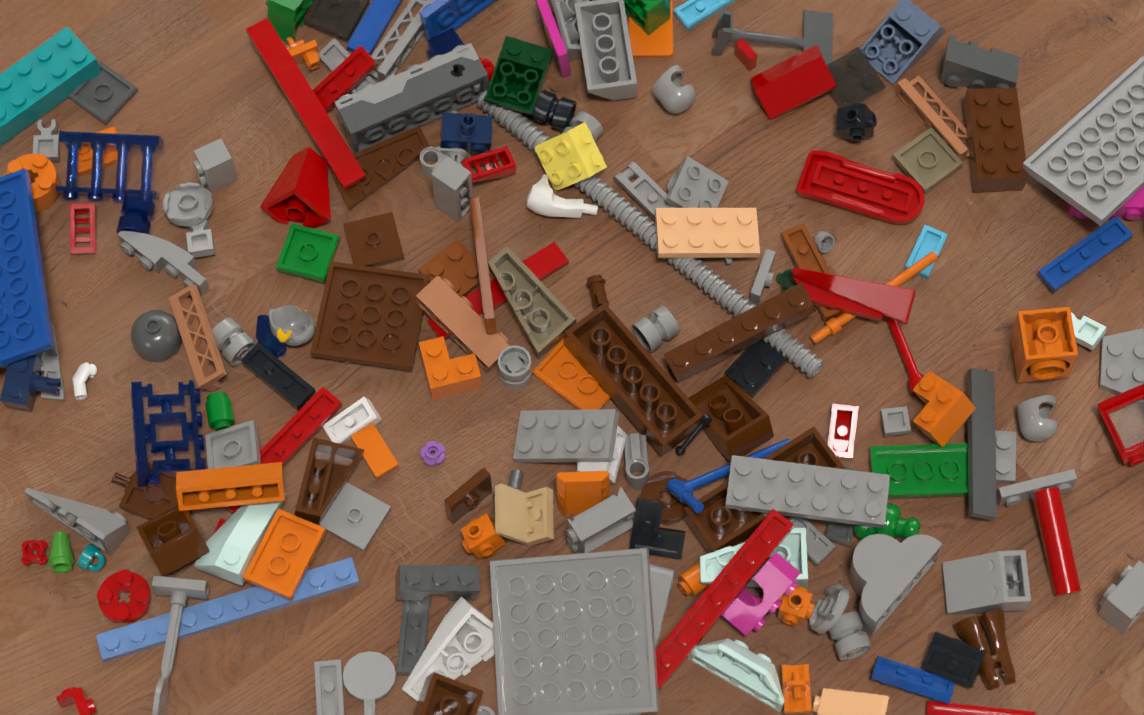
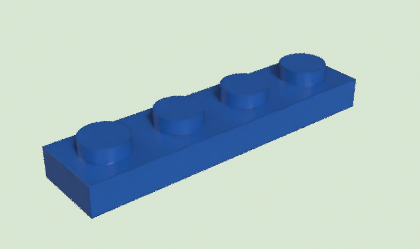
(1085, 254)

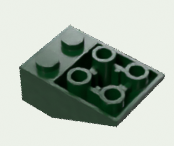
(519, 75)

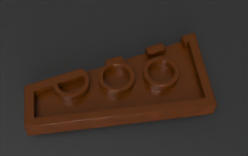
(383, 163)

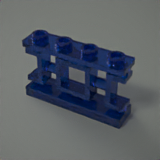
(146, 433)

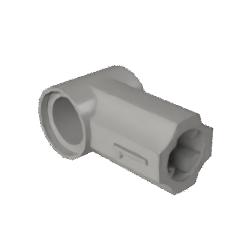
(636, 460)

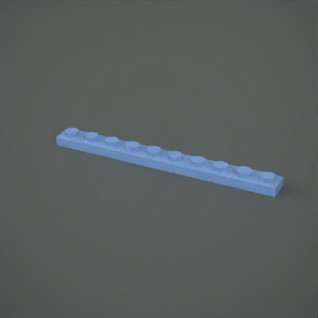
(225, 611)

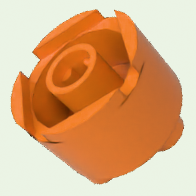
(42, 177)

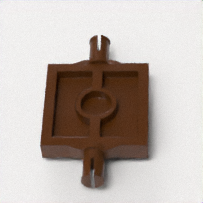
(149, 500)

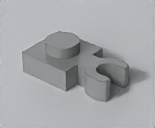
(47, 142)
(200, 240)

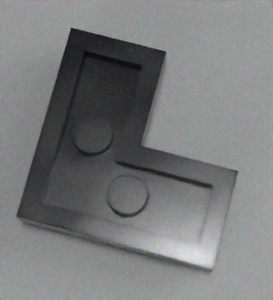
(649, 534)

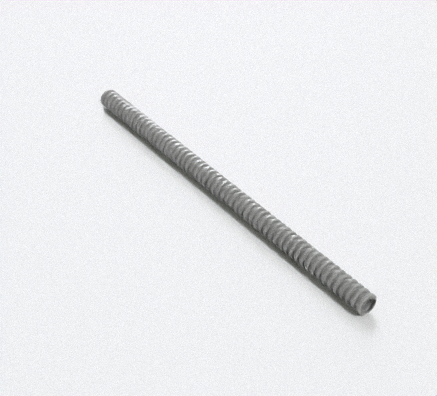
(646, 230)

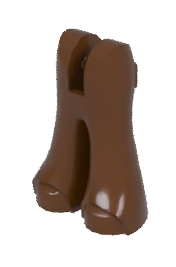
(994, 625)

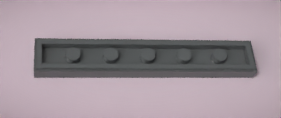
(982, 445)

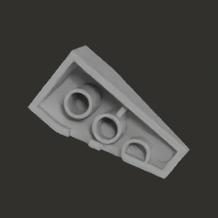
(90, 522)

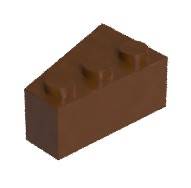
(324, 477)

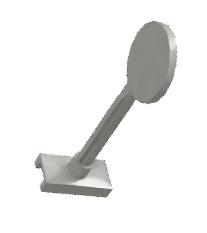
(179, 590)
(369, 678)

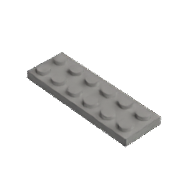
(808, 491)

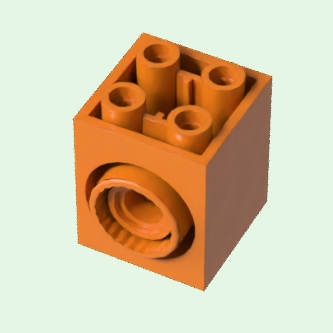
(1043, 344)

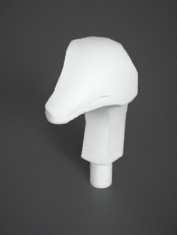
(544, 202)

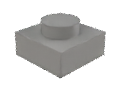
(895, 421)

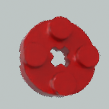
(125, 582)

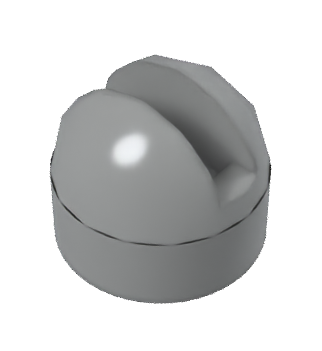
(828, 239)

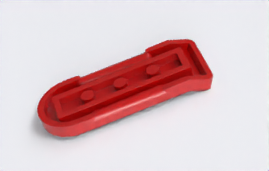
(860, 188)

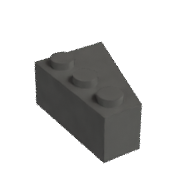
(978, 68)

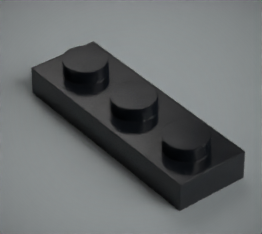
(278, 376)

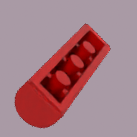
(1056, 541)

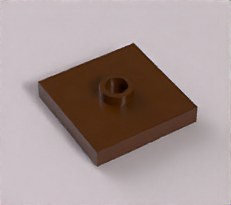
(374, 240)
(468, 495)

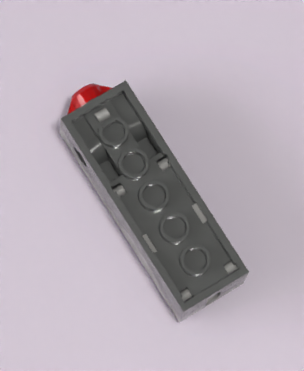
(413, 97)

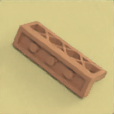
(925, 114)
(193, 338)

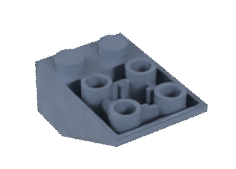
(901, 40)

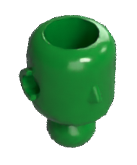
(894, 525)

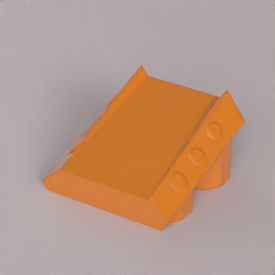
(581, 490)

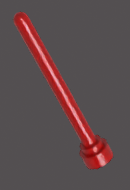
(906, 355)

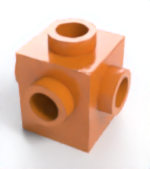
(481, 537)
(796, 614)

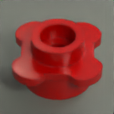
(34, 545)

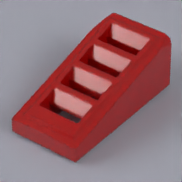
(503, 154)
(75, 209)

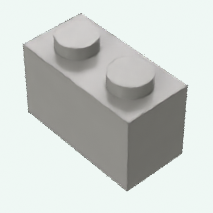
(214, 165)

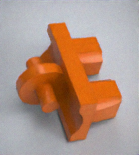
(304, 52)
(796, 689)

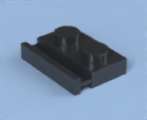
(755, 368)
(954, 659)

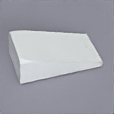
(352, 420)

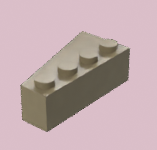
(532, 303)

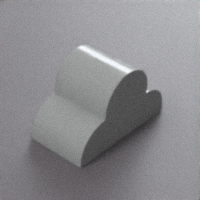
(887, 572)

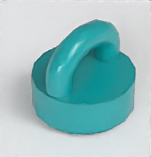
(87, 557)

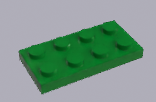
(923, 469)

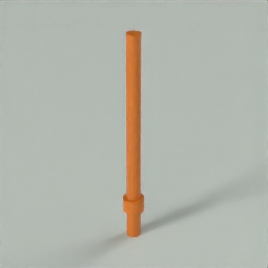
(834, 325)

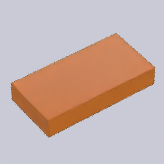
(376, 452)

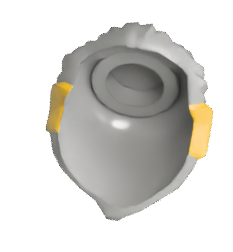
(291, 325)

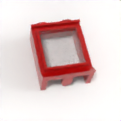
(1125, 424)

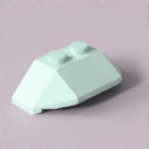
(742, 669)

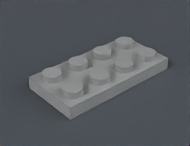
(566, 436)

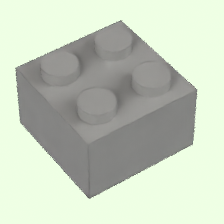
(1125, 599)

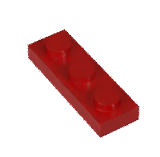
(345, 77)

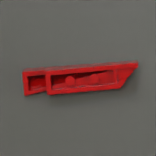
(856, 296)

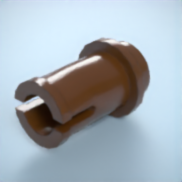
(597, 290)

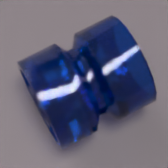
(136, 214)

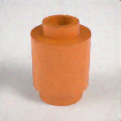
(691, 581)

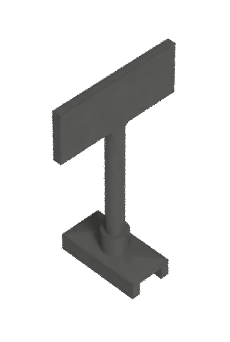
(816, 30)

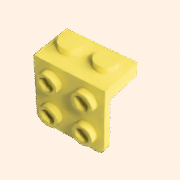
(570, 157)

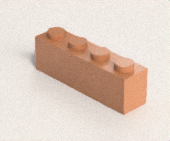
(461, 322)

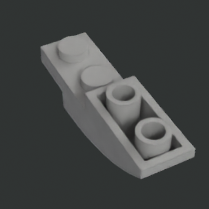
(161, 255)

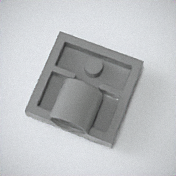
(695, 186)

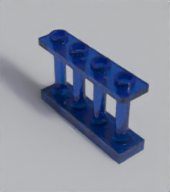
(98, 143)

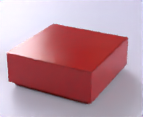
(745, 54)

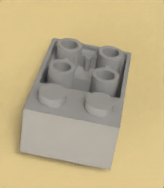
(987, 583)

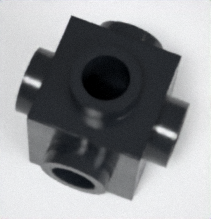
(856, 122)

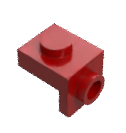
(77, 696)

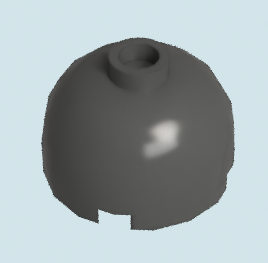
(156, 336)

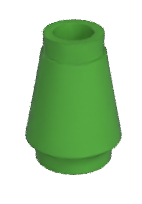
(61, 553)

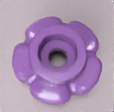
(436, 459)

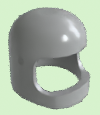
(671, 94)
(1034, 421)

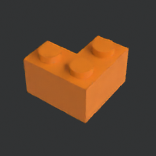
(448, 375)
(944, 409)

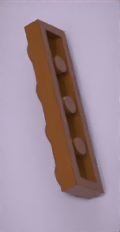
(806, 256)

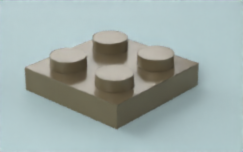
(928, 160)

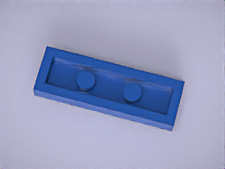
(913, 680)

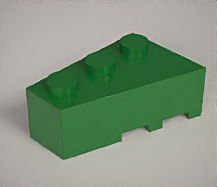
(648, 13)
(287, 15)

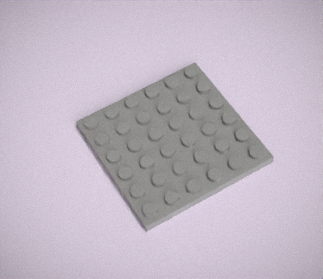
(575, 634)

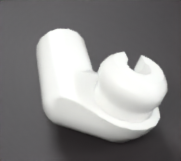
(80, 377)

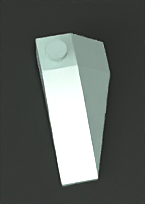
(237, 541)
(791, 549)

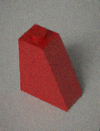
(300, 191)

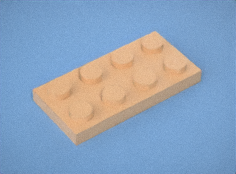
(707, 233)

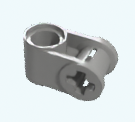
(439, 154)

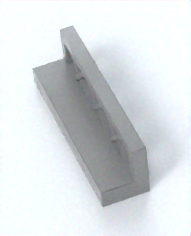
(404, 43)

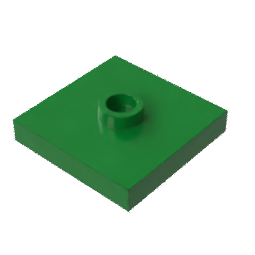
(307, 253)

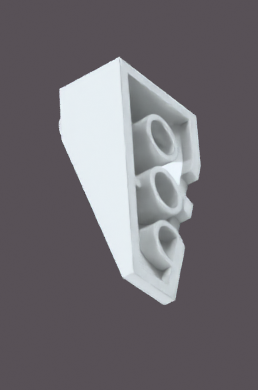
(456, 647)

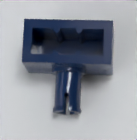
(466, 132)
(23, 381)

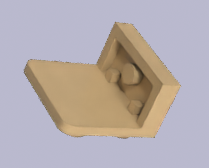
(524, 515)

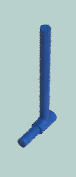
(683, 490)

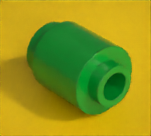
(219, 411)

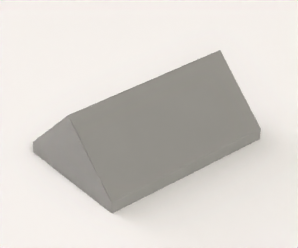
(567, 25)

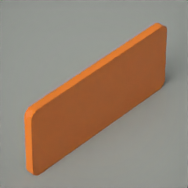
(657, 44)

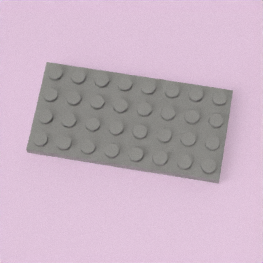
(1100, 152)

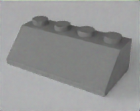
(606, 49)

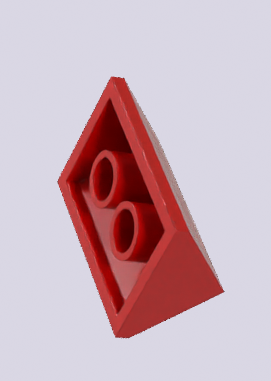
(793, 82)

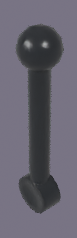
(705, 420)

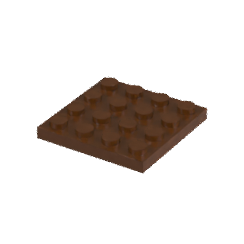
(369, 316)

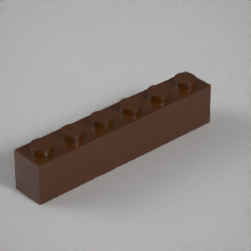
(740, 332)

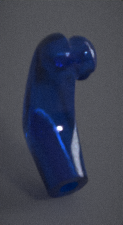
(266, 338)

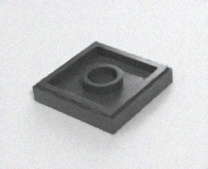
(104, 94)

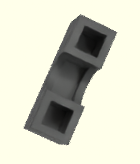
(418, 581)

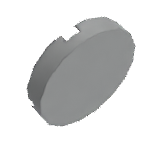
(188, 204)
(830, 609)

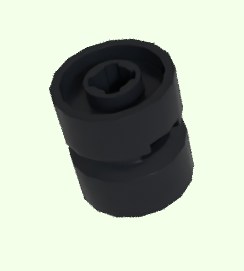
(551, 109)

